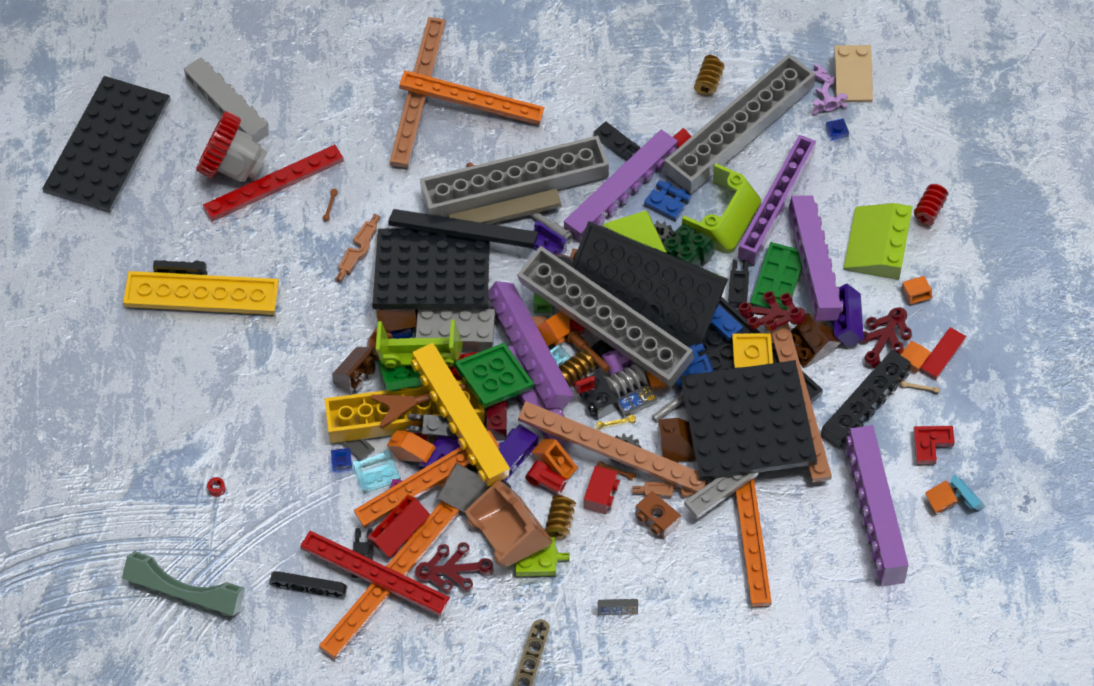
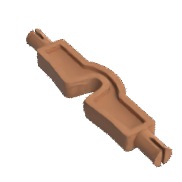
(353, 256)
(662, 489)

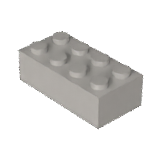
(474, 326)

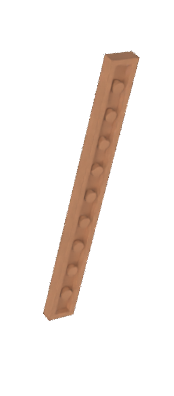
(415, 102)
(786, 351)
(611, 447)

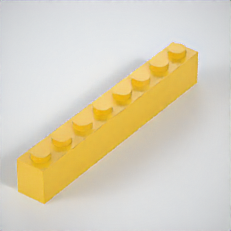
(460, 414)

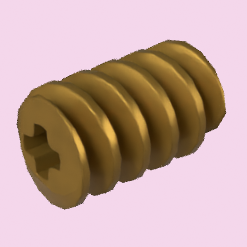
(709, 75)
(577, 365)
(560, 516)

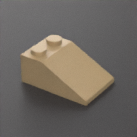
(853, 72)

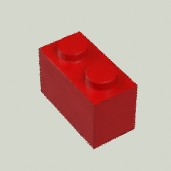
(601, 489)

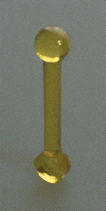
(632, 419)

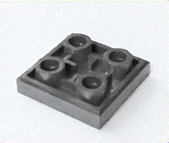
(461, 488)

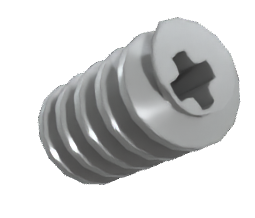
(626, 379)

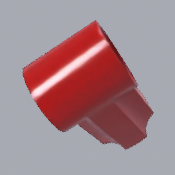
(542, 475)

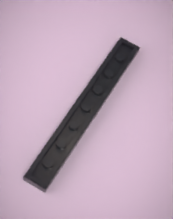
(463, 228)

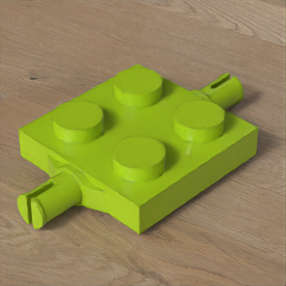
(541, 563)

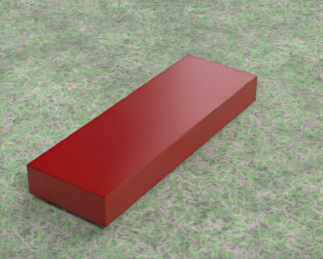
(943, 353)

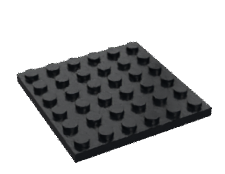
(430, 271)
(748, 420)

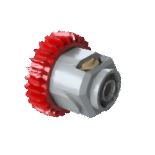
(231, 151)

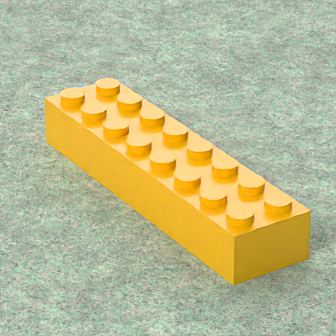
(360, 417)

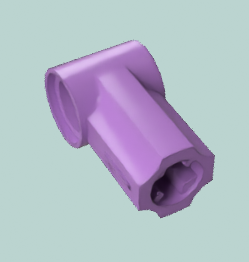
(616, 361)

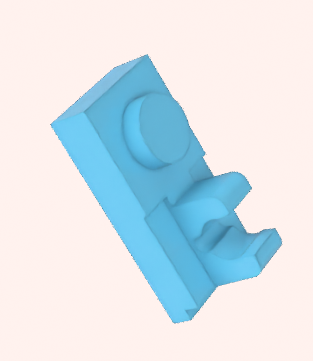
(971, 498)

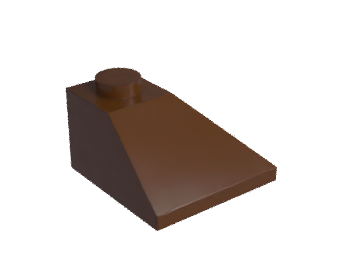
(675, 440)

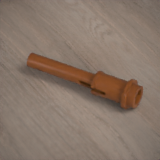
(575, 339)

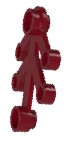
(793, 314)
(895, 317)
(452, 569)

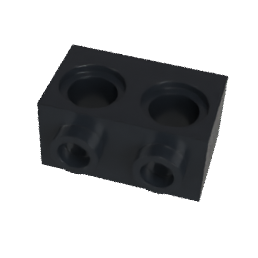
(603, 394)

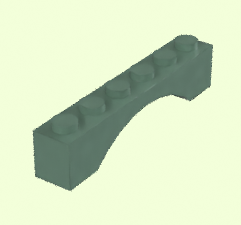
(145, 571)

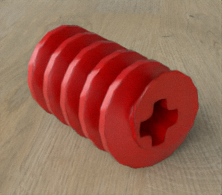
(931, 204)

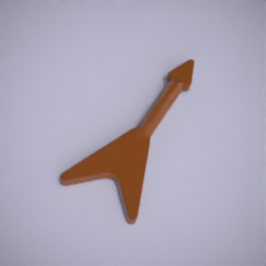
(400, 405)

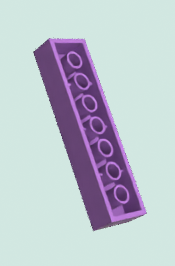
(876, 505)

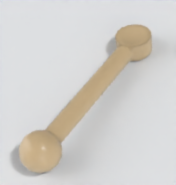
(903, 384)

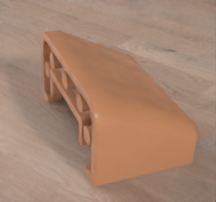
(507, 524)

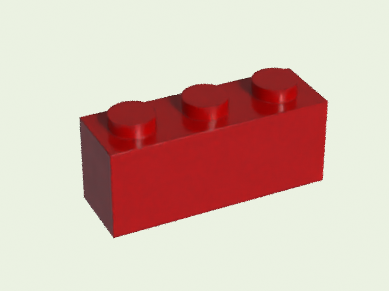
(398, 526)

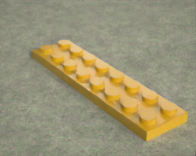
(201, 292)

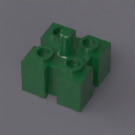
(689, 245)

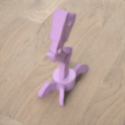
(829, 102)

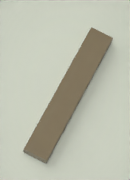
(511, 208)

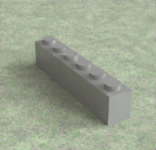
(224, 98)

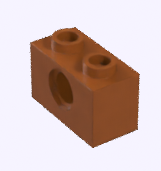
(654, 505)

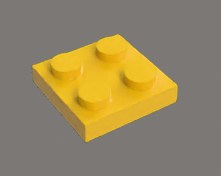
(751, 349)

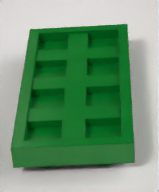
(778, 274)

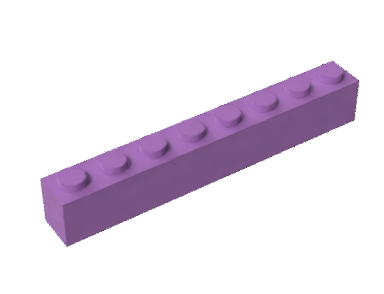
(622, 184)
(776, 199)
(815, 258)
(530, 345)

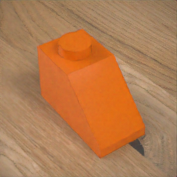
(555, 329)
(410, 447)
(555, 457)

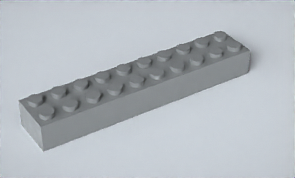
(739, 123)
(515, 177)
(606, 316)

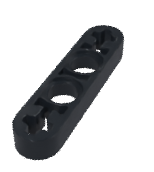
(308, 585)

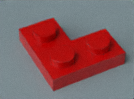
(928, 438)

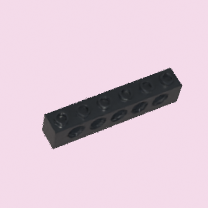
(892, 363)

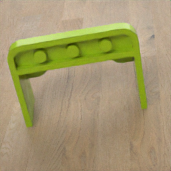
(736, 219)
(399, 351)

